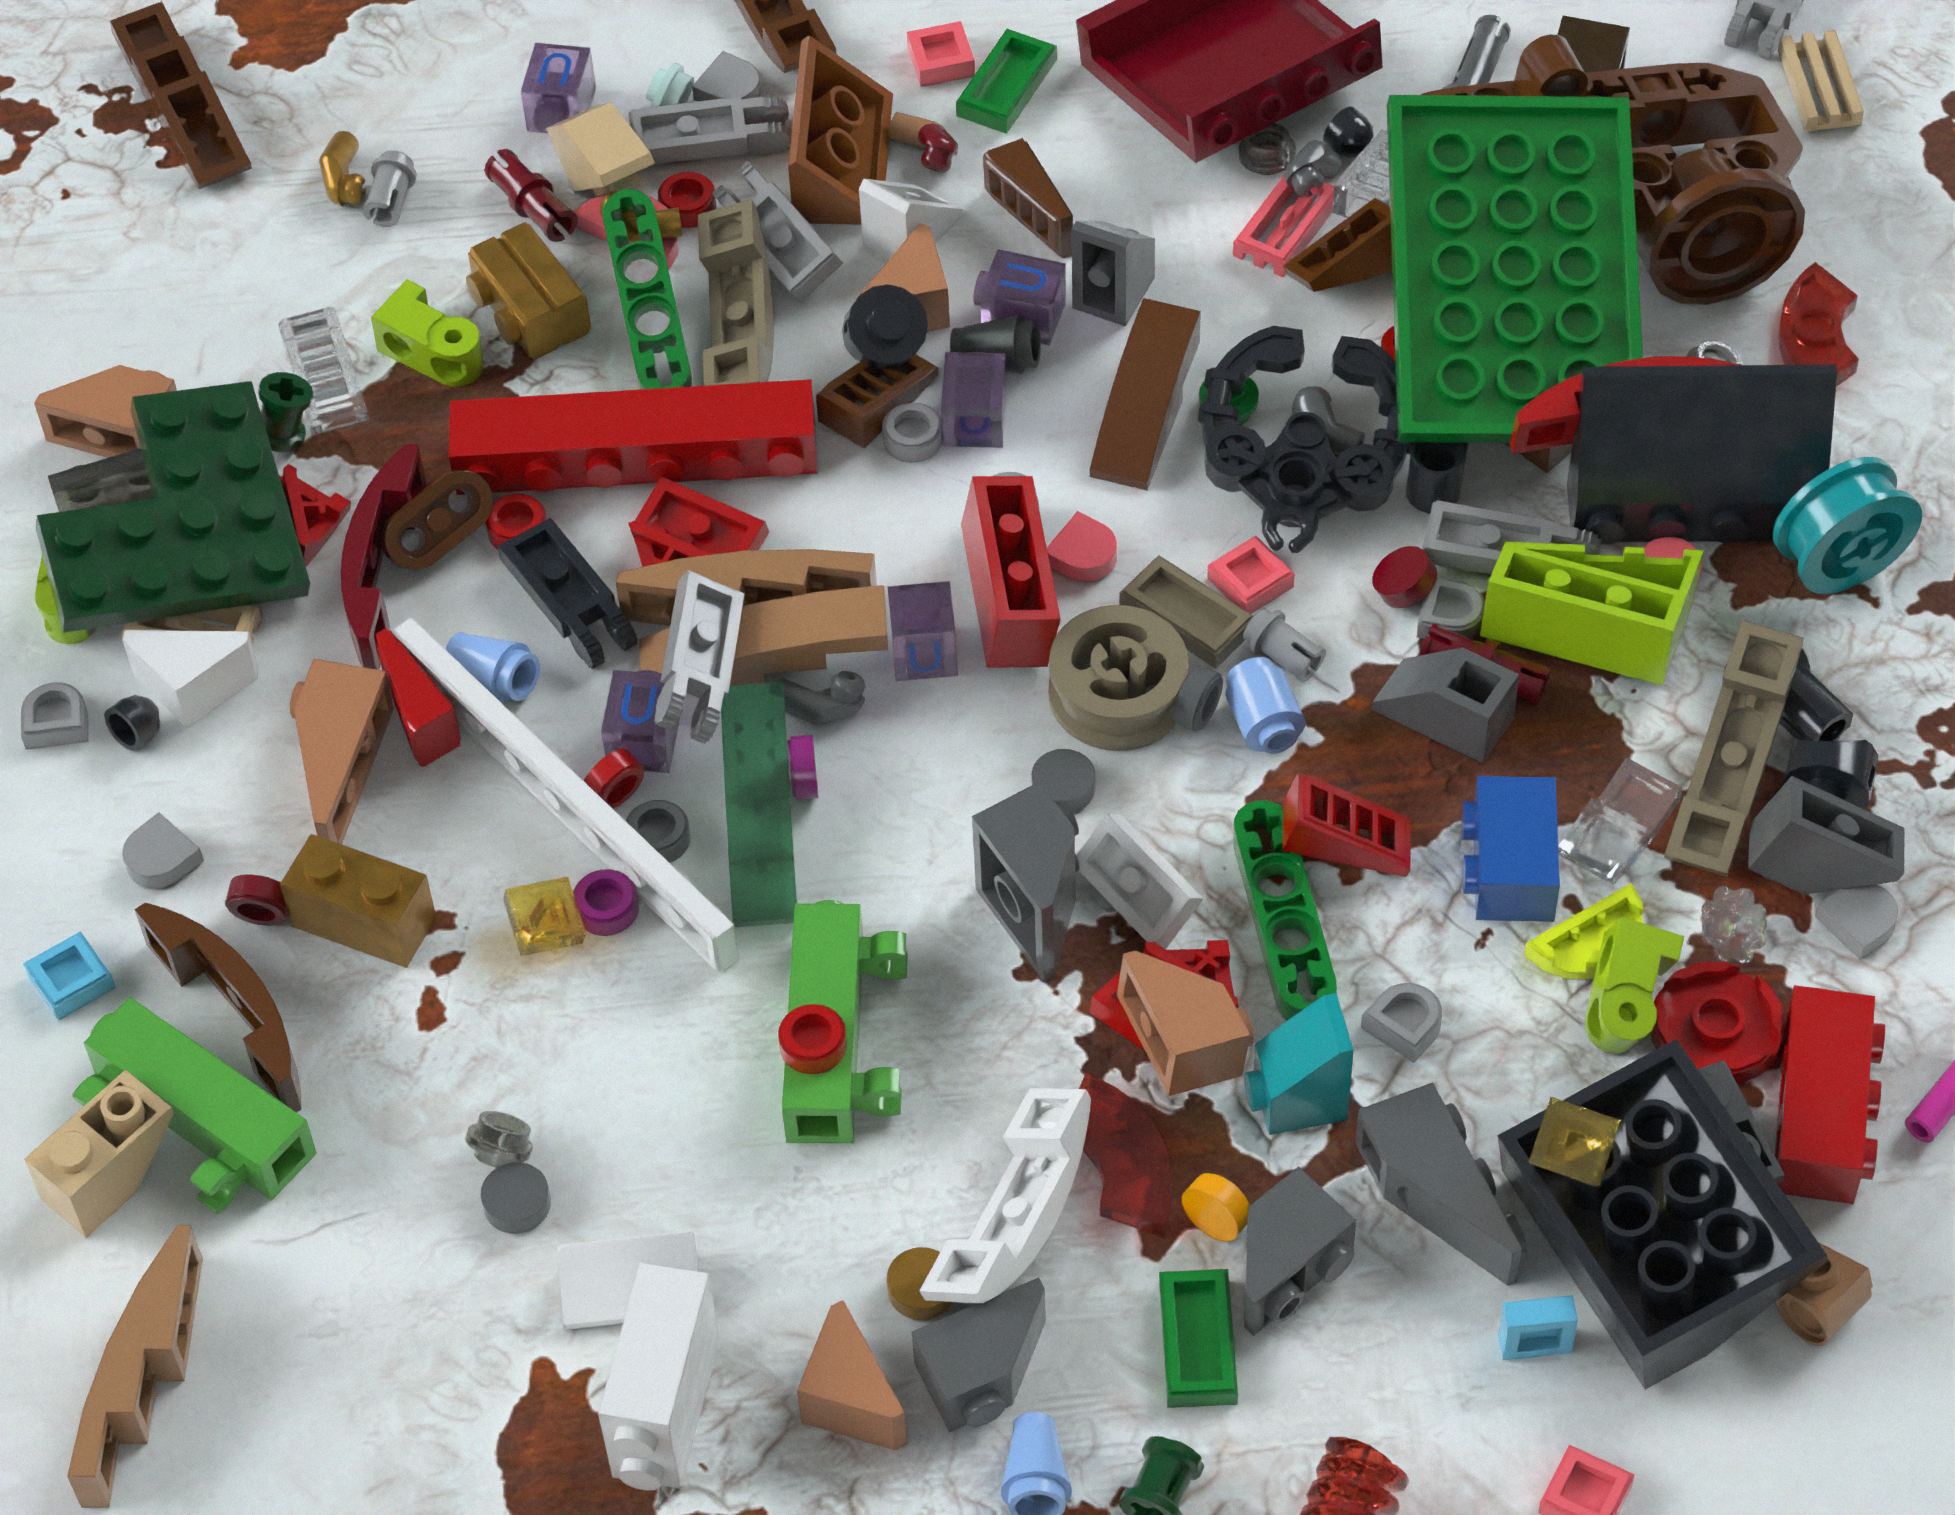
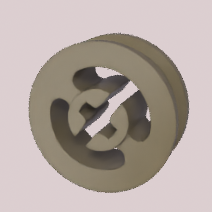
(1094, 700)

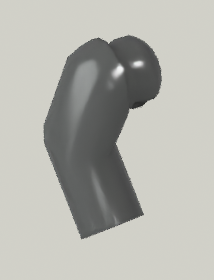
(1311, 166)
(1317, 401)
(827, 705)

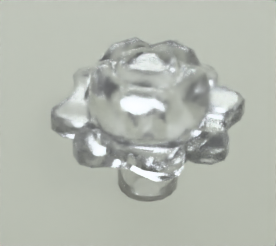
(1733, 924)

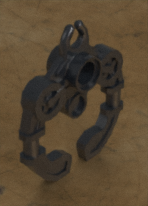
(1301, 453)

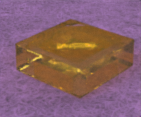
(544, 916)
(1574, 1141)

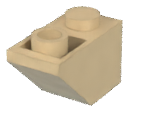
(599, 150)
(100, 1153)

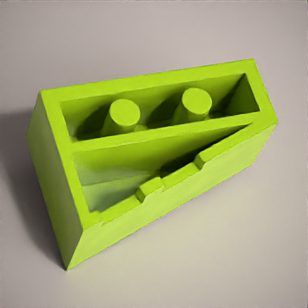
(1591, 607)

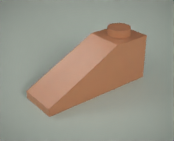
(340, 727)

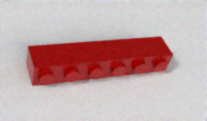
(636, 436)

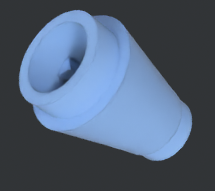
(499, 665)
(1035, 1468)

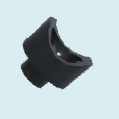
(885, 327)
(1836, 767)

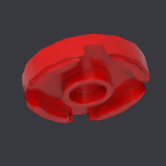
(1720, 1018)

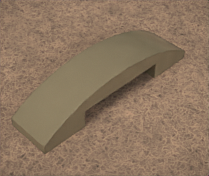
(738, 296)
(1735, 749)

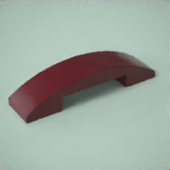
(362, 551)

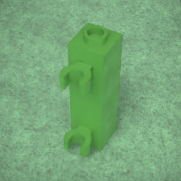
(828, 971)
(213, 1105)

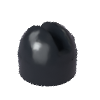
(1348, 132)
(133, 721)

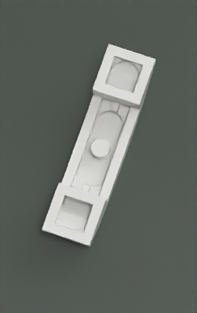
(1026, 1204)

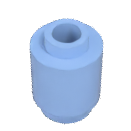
(1264, 705)

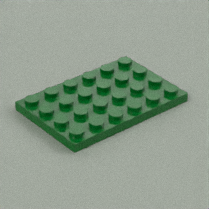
(1507, 254)

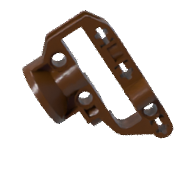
(1714, 214)

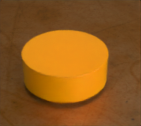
(1216, 1206)

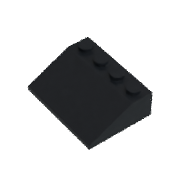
(1696, 449)
(1684, 1224)

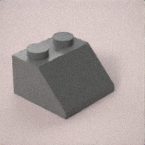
(1028, 871)

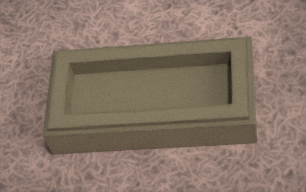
(1203, 618)

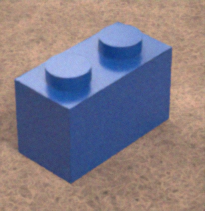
(1514, 848)

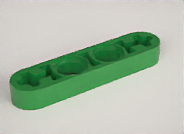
(647, 296)
(1278, 913)

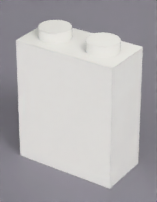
(659, 1376)

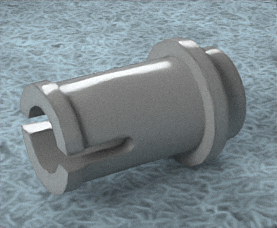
(392, 177)
(1274, 637)

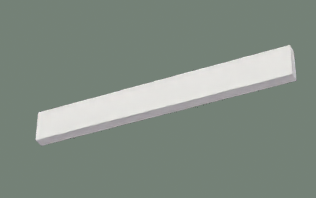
(575, 802)

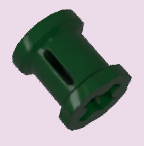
(282, 410)
(1162, 1479)

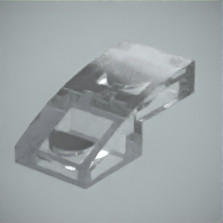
(1621, 822)

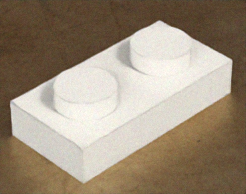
(1137, 880)

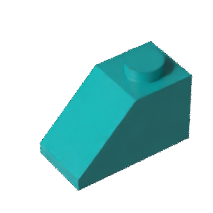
(1303, 1070)

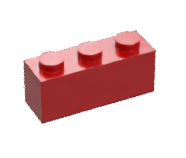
(1010, 571)
(1828, 1094)

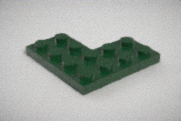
(205, 540)

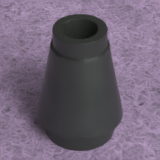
(1007, 335)

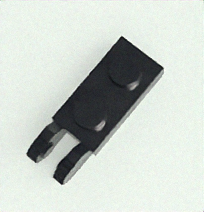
(566, 589)

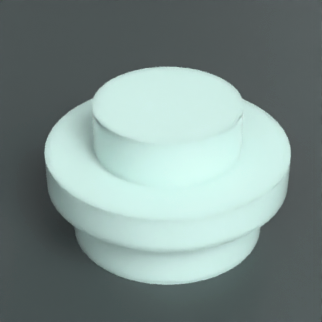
(670, 86)

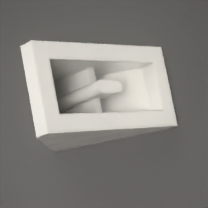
(895, 209)
(191, 668)

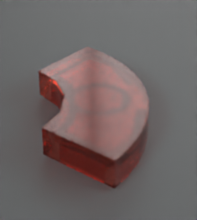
(1813, 321)
(1129, 1159)

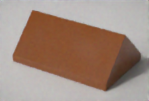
(835, 136)

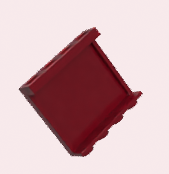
(1223, 66)

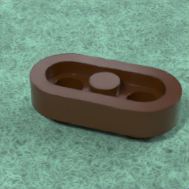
(435, 520)

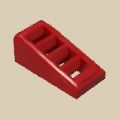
(421, 706)
(1311, 830)

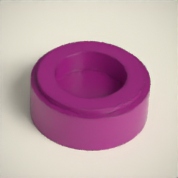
(802, 767)
(606, 902)

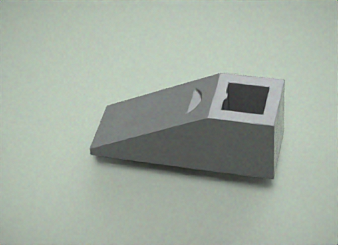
(1427, 1172)

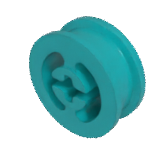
(1847, 525)

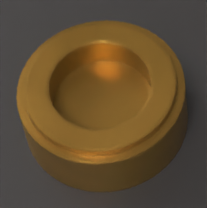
(905, 1280)

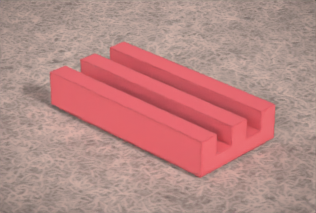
(1269, 251)

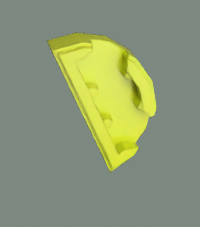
(1575, 944)

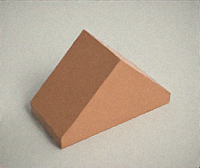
(920, 272)
(846, 1387)

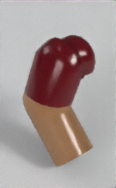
(925, 134)

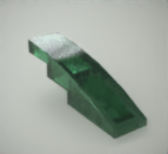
(758, 805)

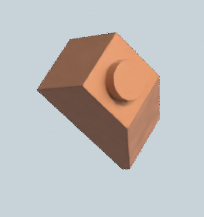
(96, 411)
(1183, 1023)

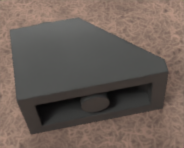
(1110, 269)
(1823, 842)
(980, 1355)

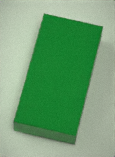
(1006, 81)
(1198, 1338)

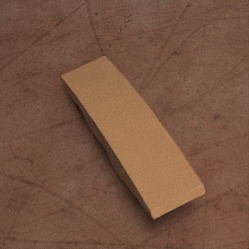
(762, 575)
(794, 633)
(144, 1348)

